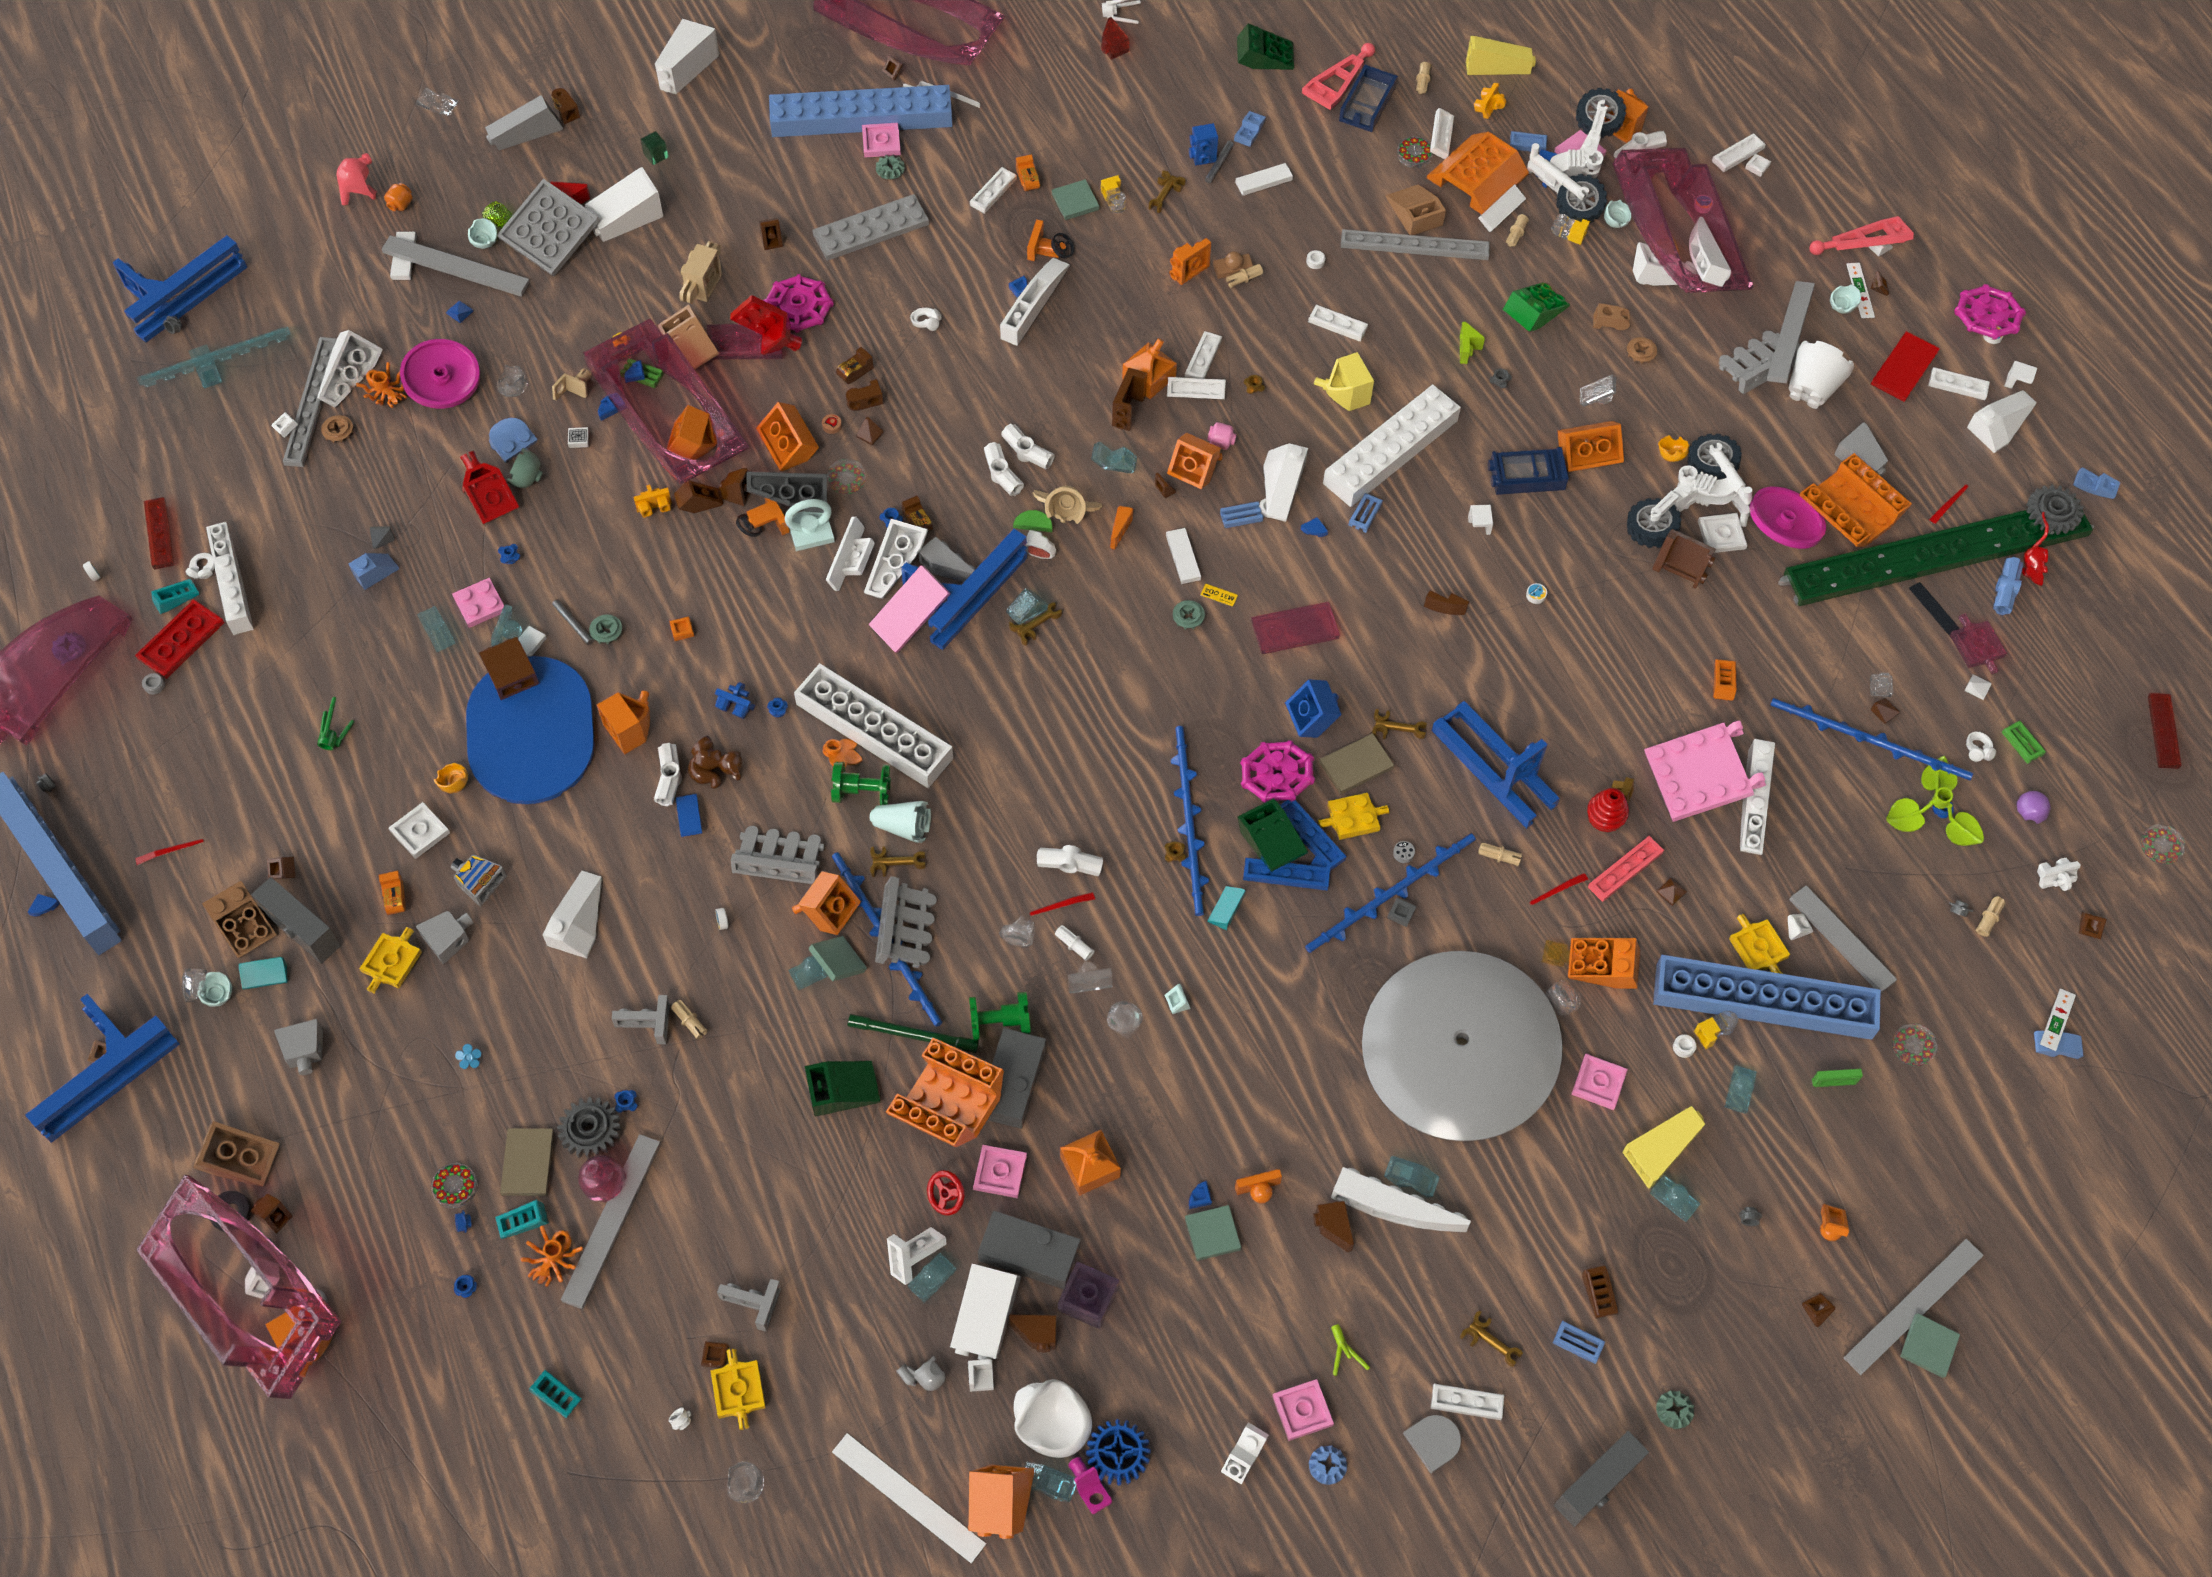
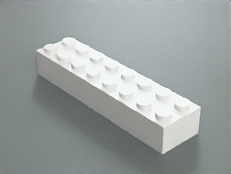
(1391, 445)
(874, 725)

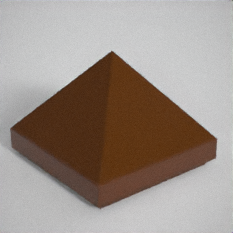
(892, 67)
(1880, 284)
(1671, 891)

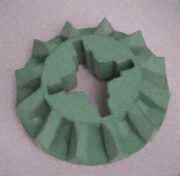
(886, 172)
(1188, 607)
(609, 622)
(1670, 1418)

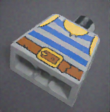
(478, 877)

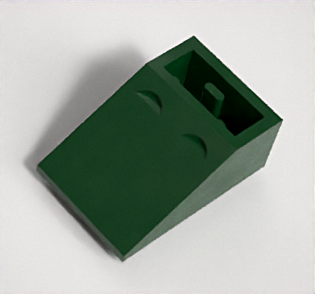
(1264, 49)
(1271, 835)
(841, 1086)

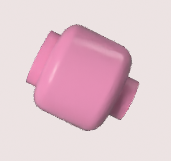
(1221, 435)

